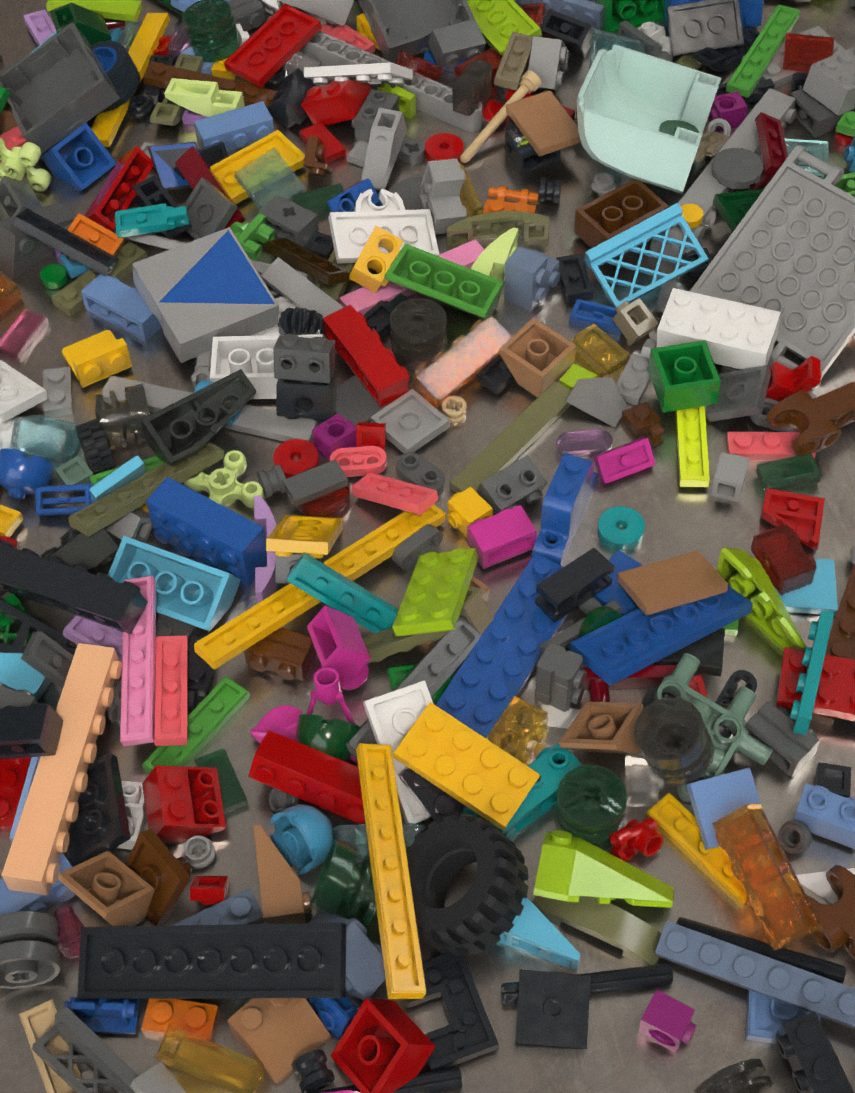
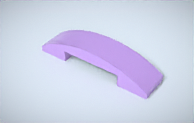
(265, 576)

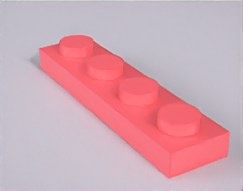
(171, 691)

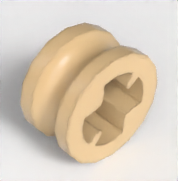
(460, 406)

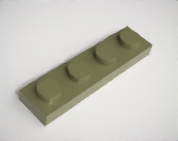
(70, 297)

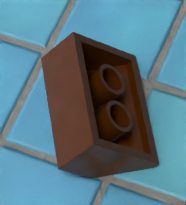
(616, 212)

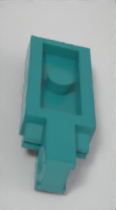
(149, 219)

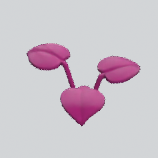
(328, 691)

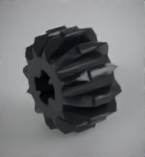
(300, 322)

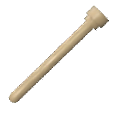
(529, 83)

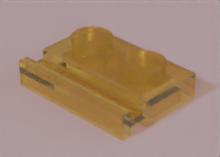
(599, 351)

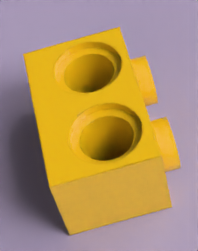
(374, 258)

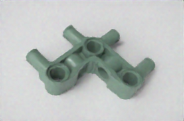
(715, 716)

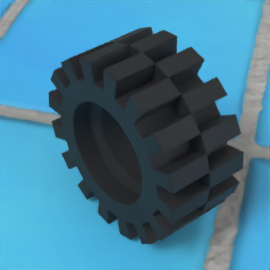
(94, 446)

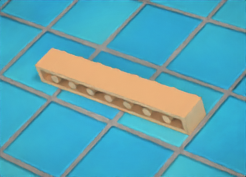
(60, 778)

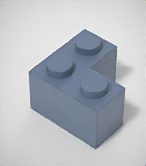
(529, 277)
(363, 957)

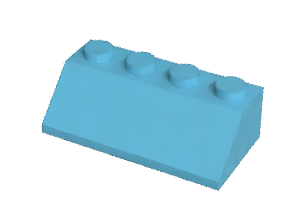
(183, 586)

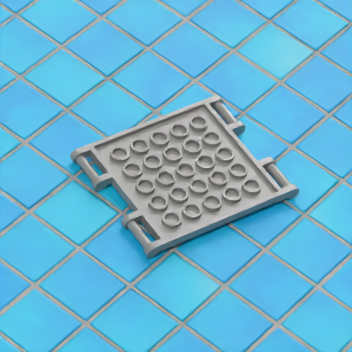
(794, 259)

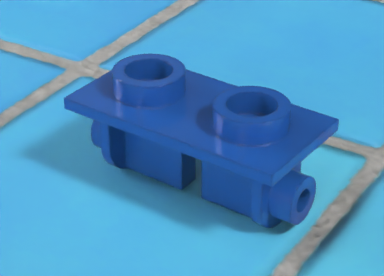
(334, 1013)
(106, 1015)

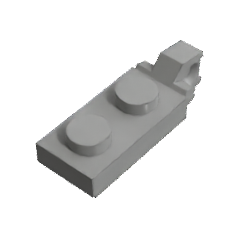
(635, 375)

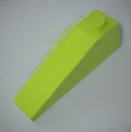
(768, 611)
(577, 868)

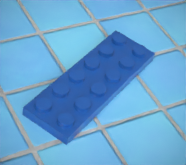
(642, 640)

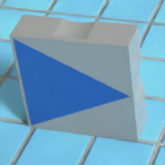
(205, 293)

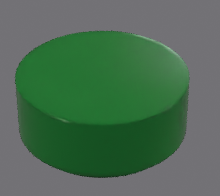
(54, 276)

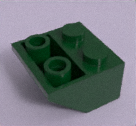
(88, 22)

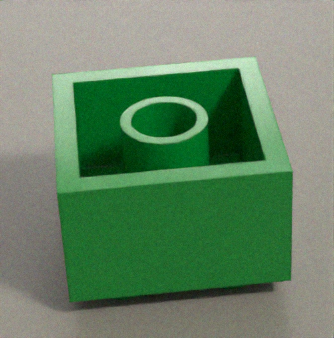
(684, 376)

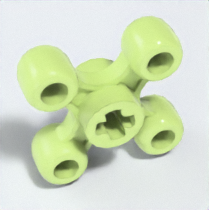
(20, 163)
(223, 484)

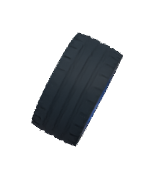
(119, 69)

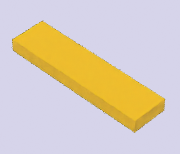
(683, 831)

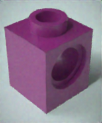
(730, 108)
(334, 434)
(668, 1021)

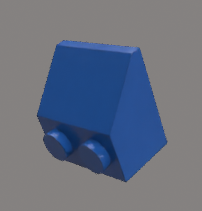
(79, 158)

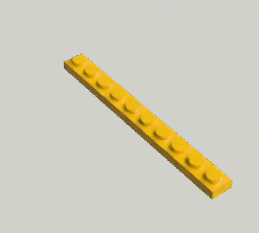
(292, 601)

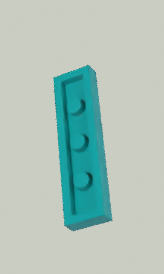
(342, 594)
(809, 682)

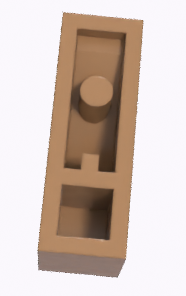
(279, 885)

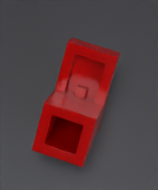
(788, 381)

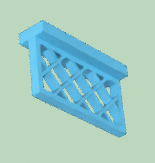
(634, 237)

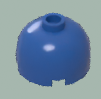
(22, 473)

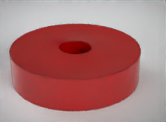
(443, 147)
(296, 449)

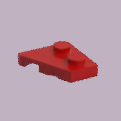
(798, 511)

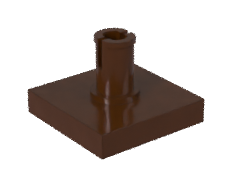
(162, 871)

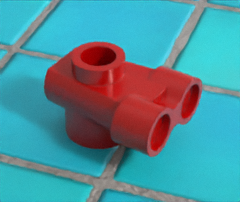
(636, 837)

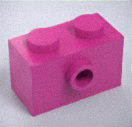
(502, 536)
(338, 642)

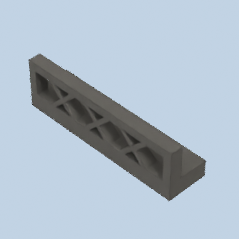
(90, 1050)

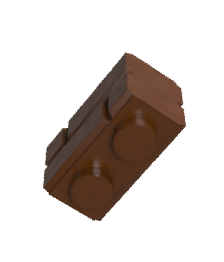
(284, 653)

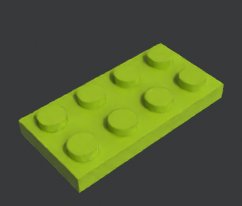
(499, 19)
(436, 592)

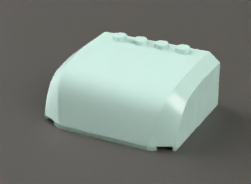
(626, 103)

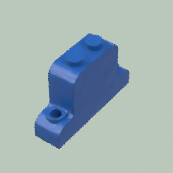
(565, 506)

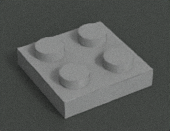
(411, 422)

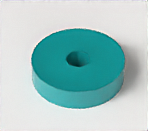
(621, 517)

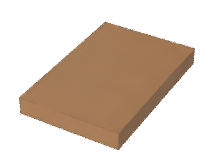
(544, 123)
(672, 582)

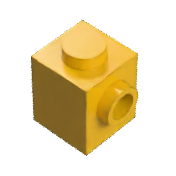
(466, 508)

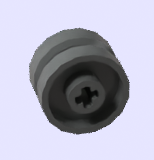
(28, 949)

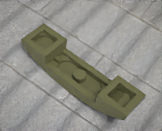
(168, 111)
(493, 224)
(606, 923)

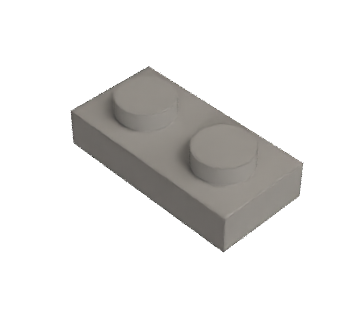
(59, 389)

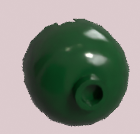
(325, 735)

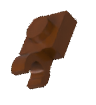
(643, 420)

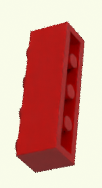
(118, 188)
(366, 355)
(309, 775)

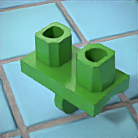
(252, 233)

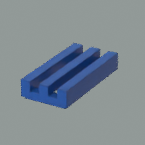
(597, 316)
(40, 512)

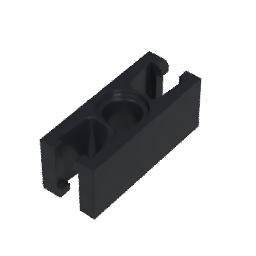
(574, 584)

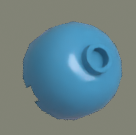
(302, 836)

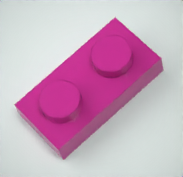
(624, 460)

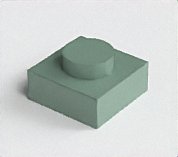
(74, 472)

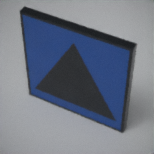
(166, 170)

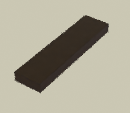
(307, 261)

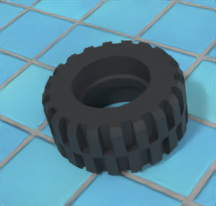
(490, 901)

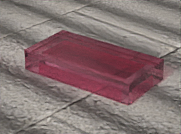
(22, 334)

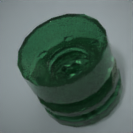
(211, 30)
(591, 804)
(347, 882)

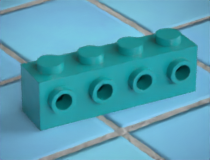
(552, 766)

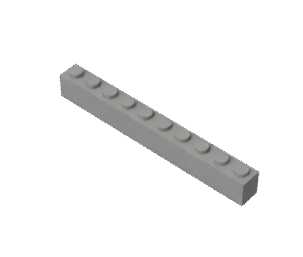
(706, 186)

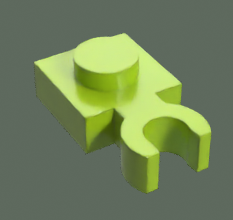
(407, 100)

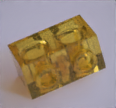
(509, 733)

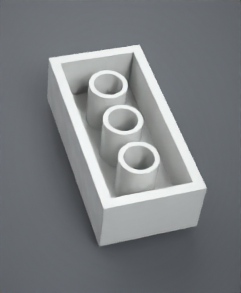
(734, 331)
(251, 355)

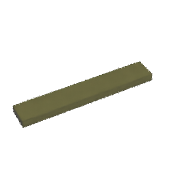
(514, 438)
(135, 493)

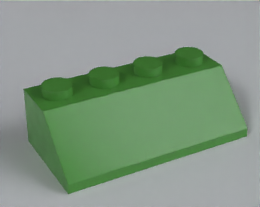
(445, 281)

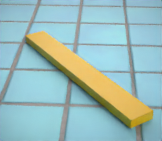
(142, 48)
(390, 873)

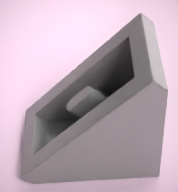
(598, 398)

